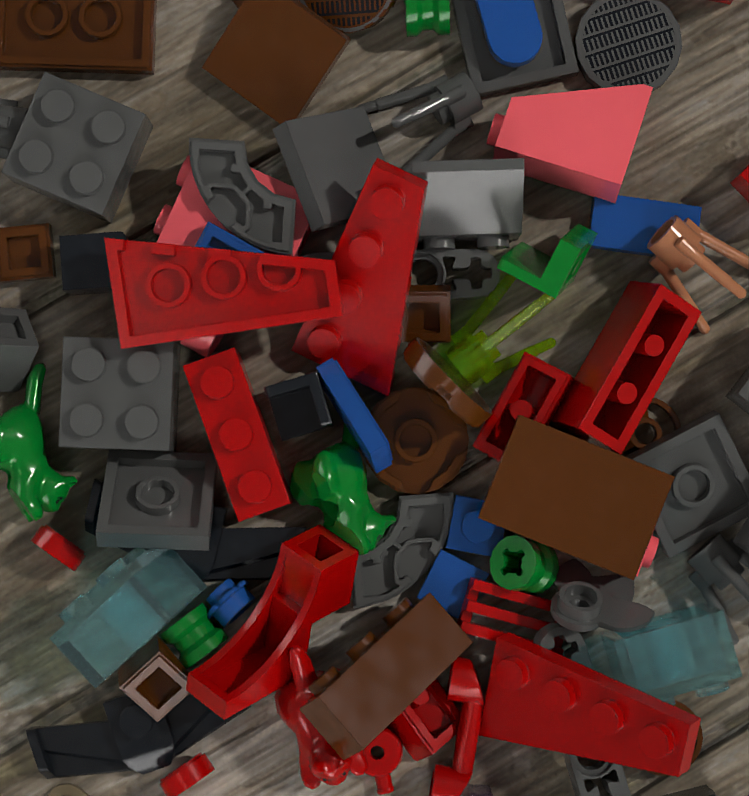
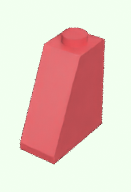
(574, 136)

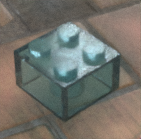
(125, 610)
(675, 654)

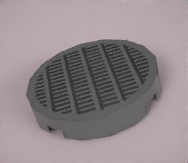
(627, 43)

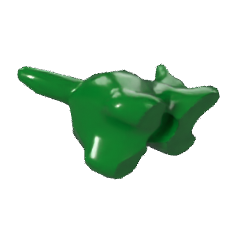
(23, 457)
(338, 487)

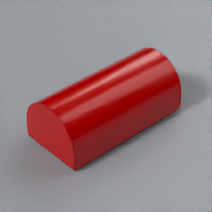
(533, 392)

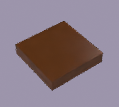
(276, 55)

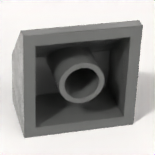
(471, 202)

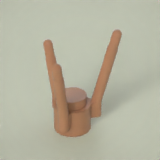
(678, 247)

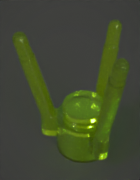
(476, 353)

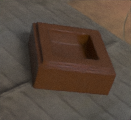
(27, 253)
(428, 314)

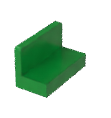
(545, 272)

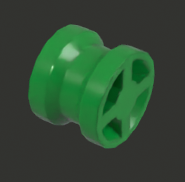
(426, 16)
(538, 565)
(194, 636)

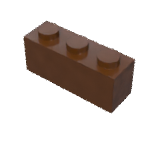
(384, 674)

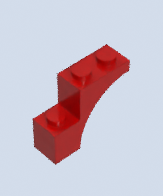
(307, 584)

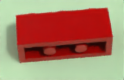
(626, 365)
(238, 434)

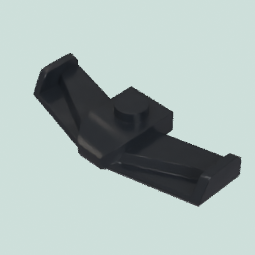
(232, 551)
(123, 742)

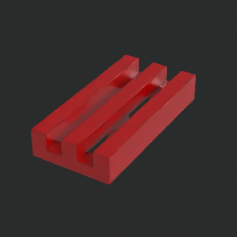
(471, 606)

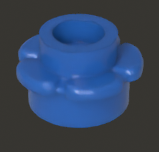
(229, 601)

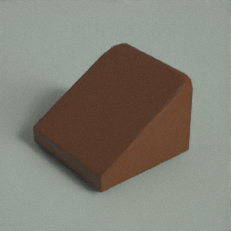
(154, 679)

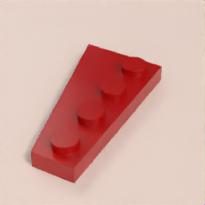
(373, 278)
(202, 292)
(576, 711)

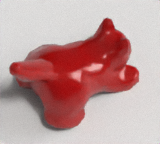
(316, 756)

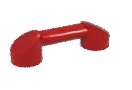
(465, 688)

